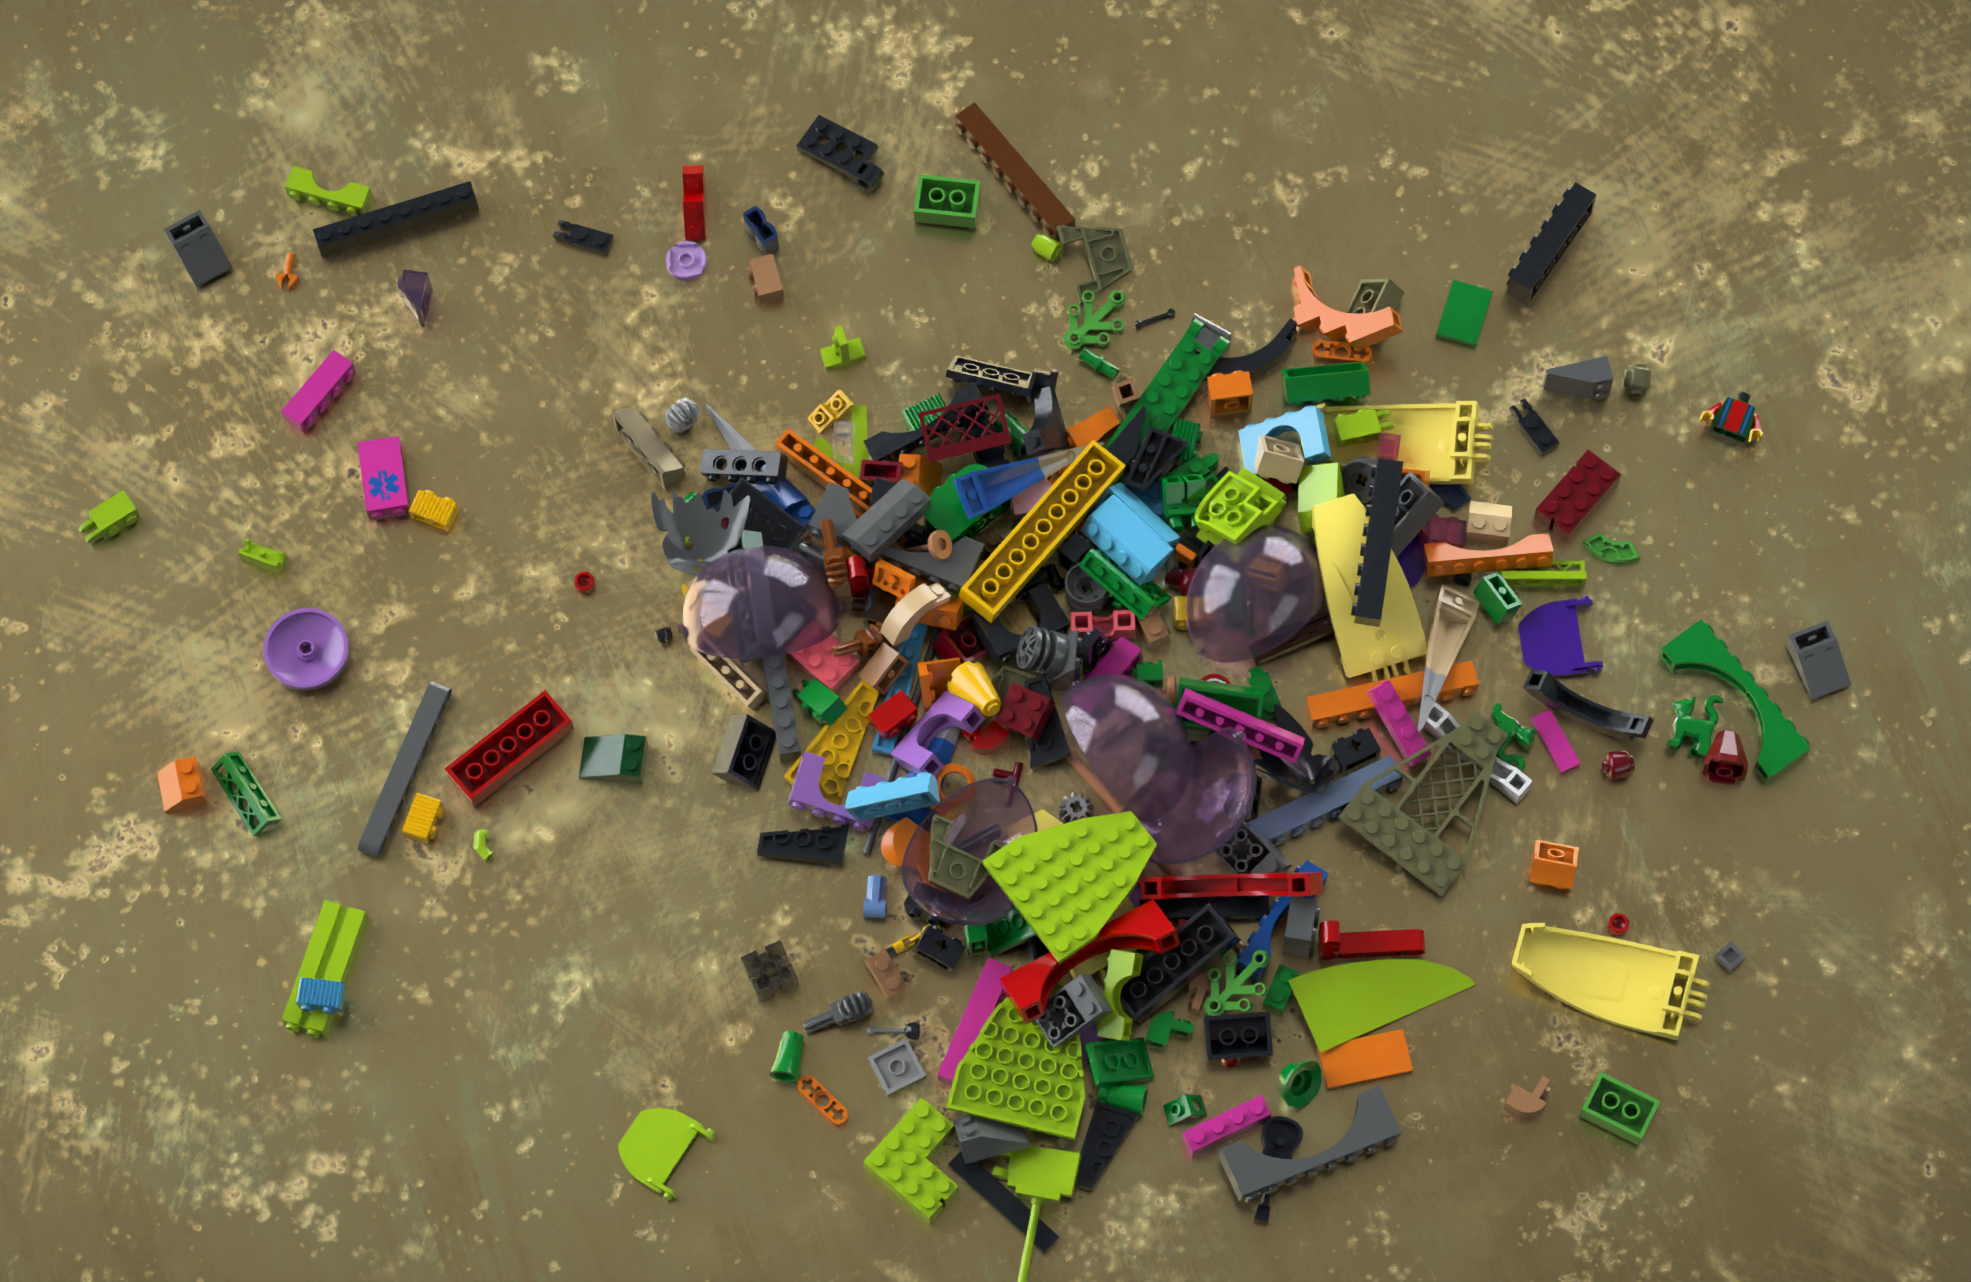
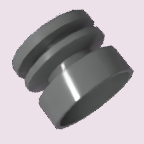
(1351, 477)
(1079, 582)
(1043, 651)

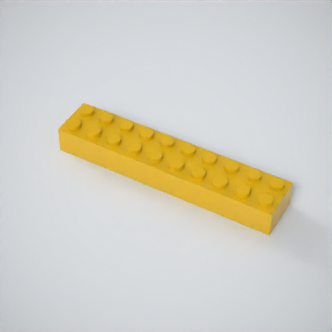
(1041, 531)

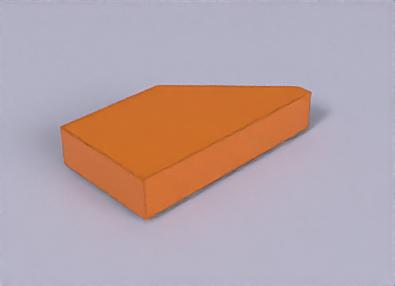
(1185, 556)

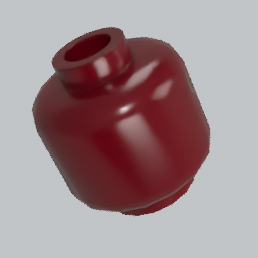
(1618, 764)

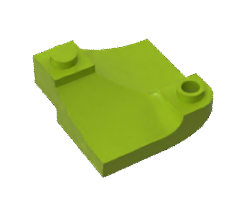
(1235, 509)

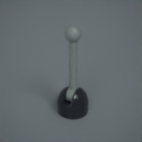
(911, 1030)

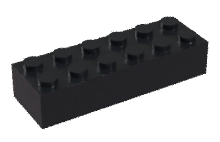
(1551, 243)
(1163, 975)

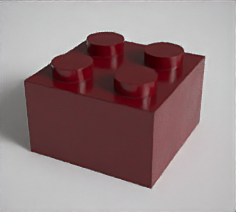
(1025, 711)

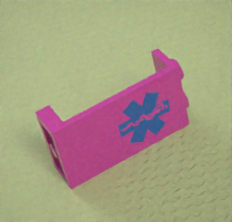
(383, 477)

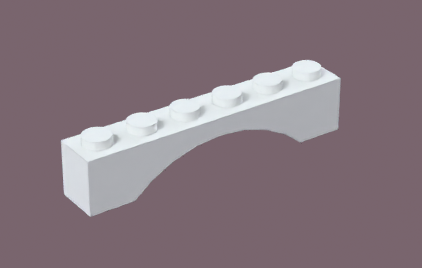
(1503, 776)

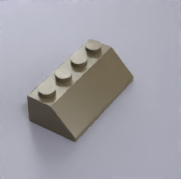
(648, 446)

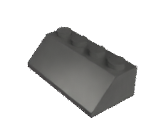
(1414, 509)
(887, 520)

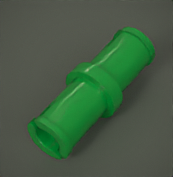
(1099, 363)

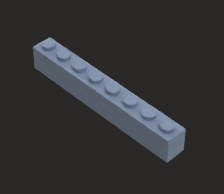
(1316, 807)

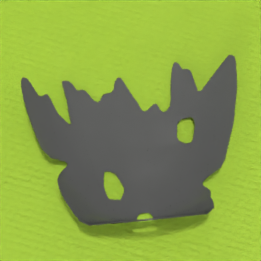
(701, 526)

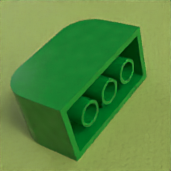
(949, 515)

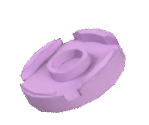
(686, 261)

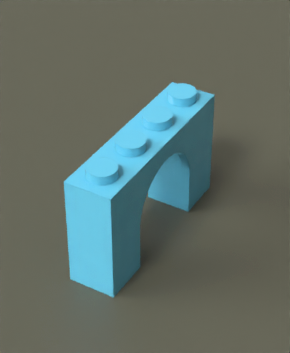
(1307, 422)

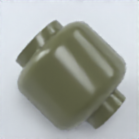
(1637, 379)

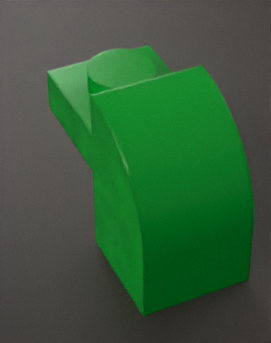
(1164, 1025)

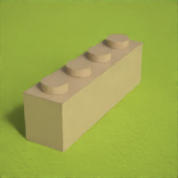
(734, 678)

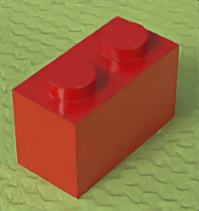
(893, 715)

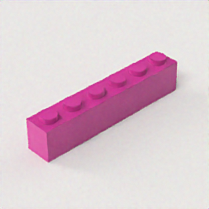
(1257, 732)
(984, 1000)

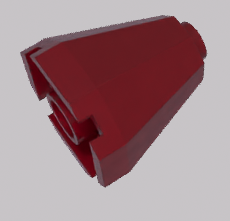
(1726, 759)

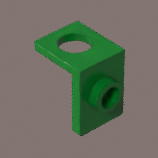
(1183, 1108)

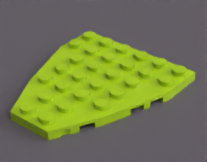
(1073, 876)
(1019, 1077)

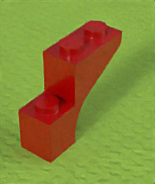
(694, 202)

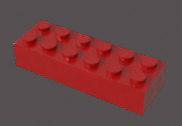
(509, 748)

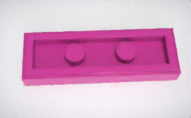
(1555, 741)

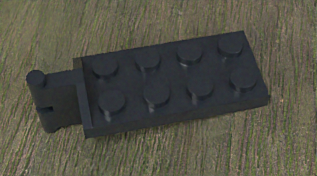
(1000, 377)

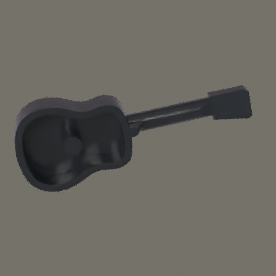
(1279, 1140)

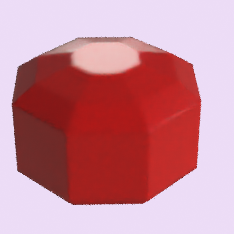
(584, 582)
(1618, 924)

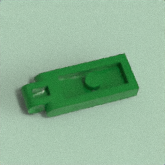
(1263, 681)

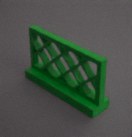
(1127, 591)

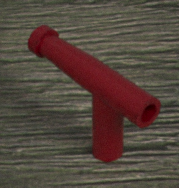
(1005, 774)

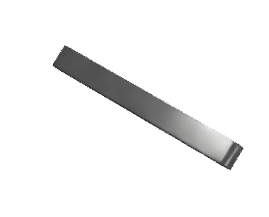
(404, 769)

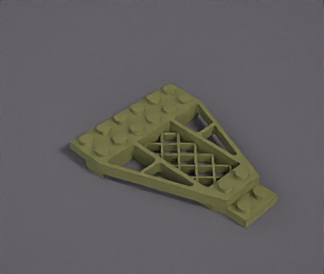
(1404, 838)

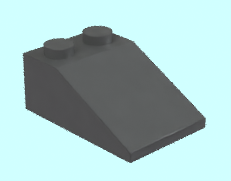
(1581, 379)
(987, 1138)

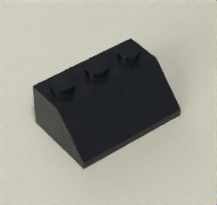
(744, 752)
(1238, 1035)

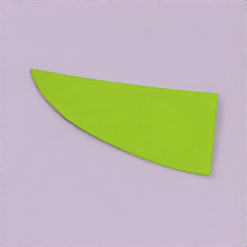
(1367, 994)

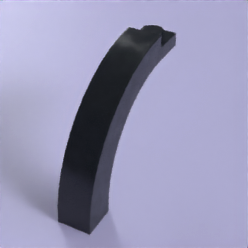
(1261, 360)
(1584, 711)

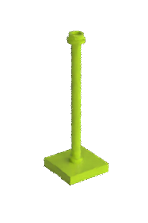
(1037, 1198)

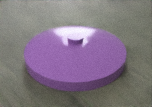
(306, 649)

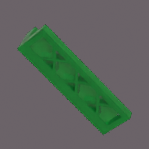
(247, 788)

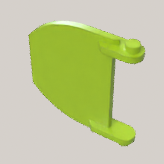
(657, 1144)

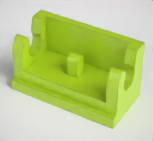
(262, 557)

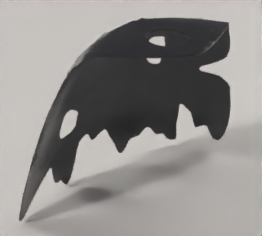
(1307, 766)

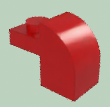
(989, 740)

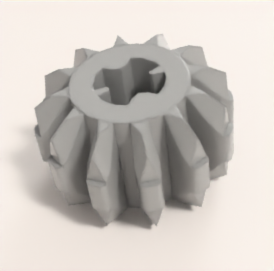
(682, 415)
(1075, 802)

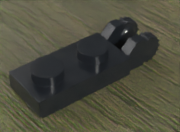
(584, 237)
(1534, 428)

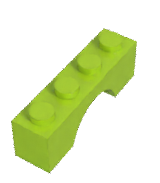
(351, 199)
(1121, 968)

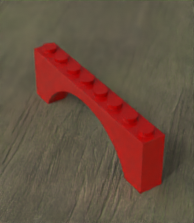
(1231, 885)
(1139, 928)

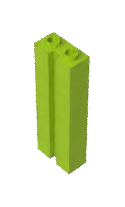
(326, 958)

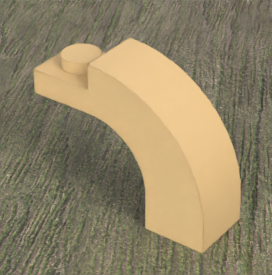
(910, 609)

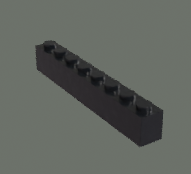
(395, 219)
(1378, 542)

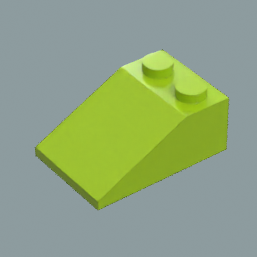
(1317, 485)

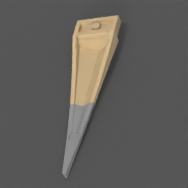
(1449, 626)

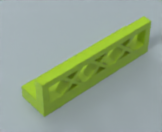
(1548, 578)

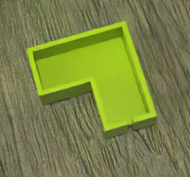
(904, 1163)

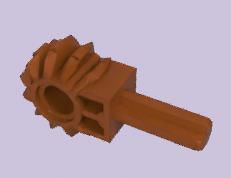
(833, 556)
(864, 642)

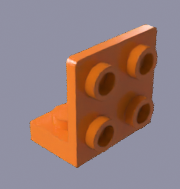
(895, 579)
(934, 679)

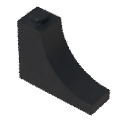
(1048, 428)

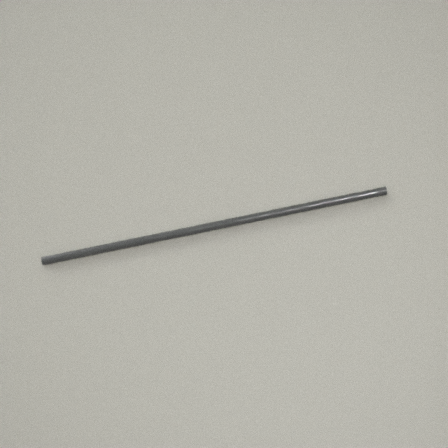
(904, 731)

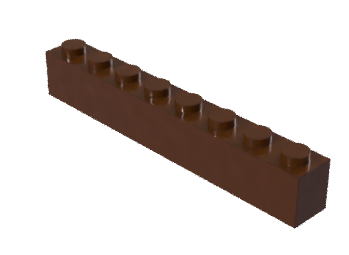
(1013, 170)

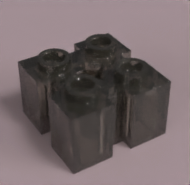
(776, 960)

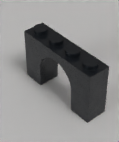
(1002, 643)

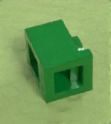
(1149, 673)

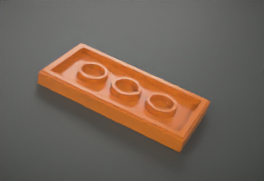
(1366, 1059)

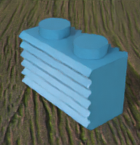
(320, 995)

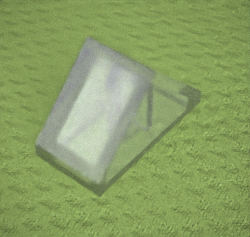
(843, 441)

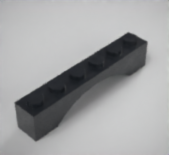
(889, 446)

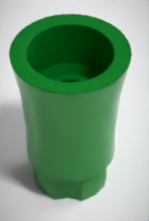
(1016, 430)
(788, 1058)
(1125, 1096)

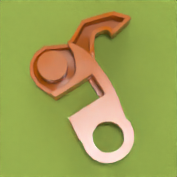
(899, 835)

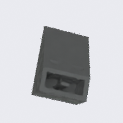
(197, 248)
(1818, 660)
(1072, 668)
(1252, 853)
(1073, 1010)

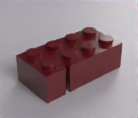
(1577, 495)

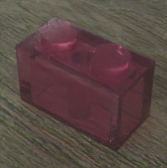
(1443, 529)

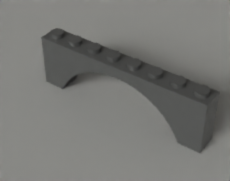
(949, 572)
(1258, 1173)

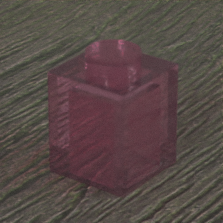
(1388, 446)

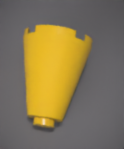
(974, 685)

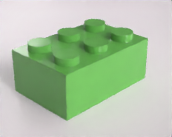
(947, 201)
(1619, 1108)

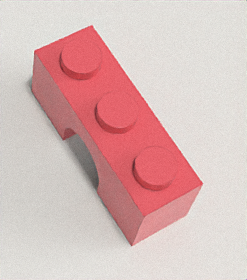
(1113, 626)

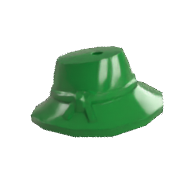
(1300, 1082)

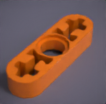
(1325, 357)
(822, 1109)

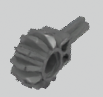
(842, 1011)

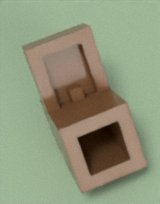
(1125, 396)
(1202, 987)
(1525, 1104)

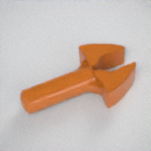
(288, 273)

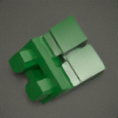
(1182, 499)

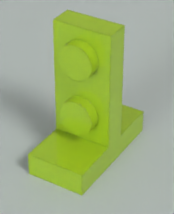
(842, 351)

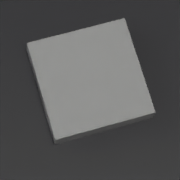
(897, 1067)

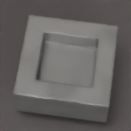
(1730, 957)

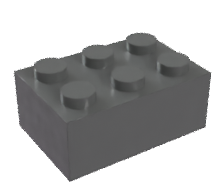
(1301, 927)

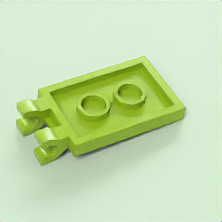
(1041, 1168)

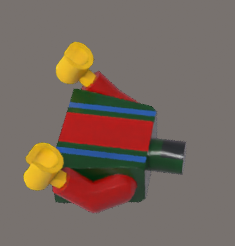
(1734, 419)

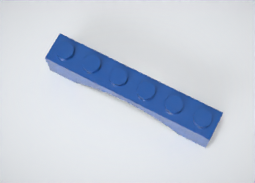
(1262, 938)

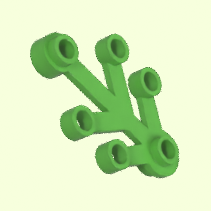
(1092, 322)
(1234, 985)

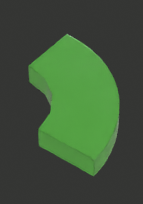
(1610, 550)

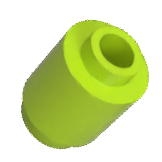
(1047, 247)

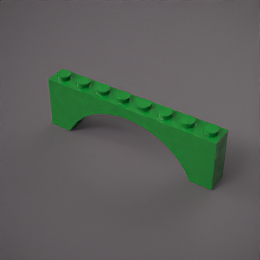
(1703, 651)

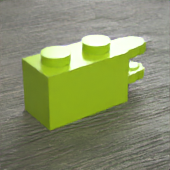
(1360, 426)
(110, 517)

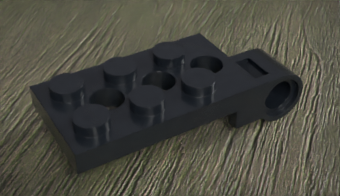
(861, 171)

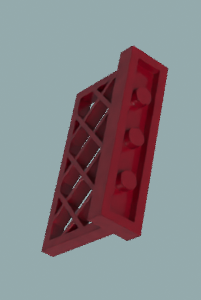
(966, 446)

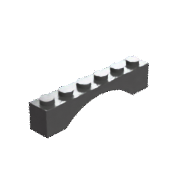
(782, 708)

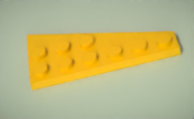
(840, 743)

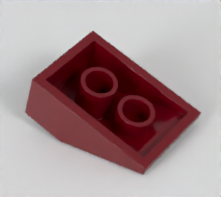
(960, 644)

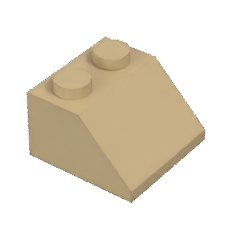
(1278, 459)
(1488, 523)

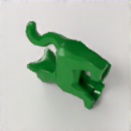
(1693, 729)
(1524, 736)

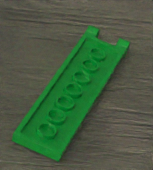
(1174, 384)

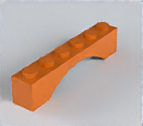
(1448, 560)

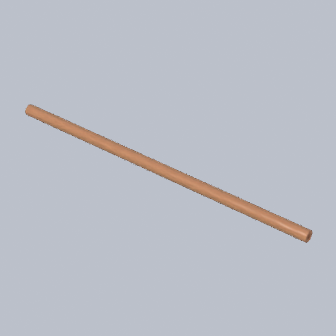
(1116, 807)

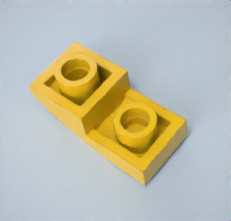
(833, 409)

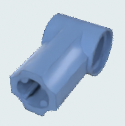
(875, 901)

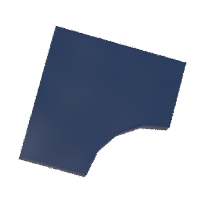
(1452, 494)

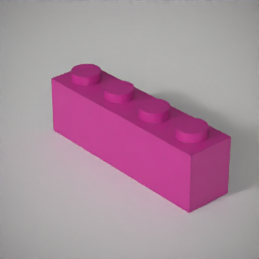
(318, 391)
(1119, 659)
(1398, 721)
(1226, 1126)

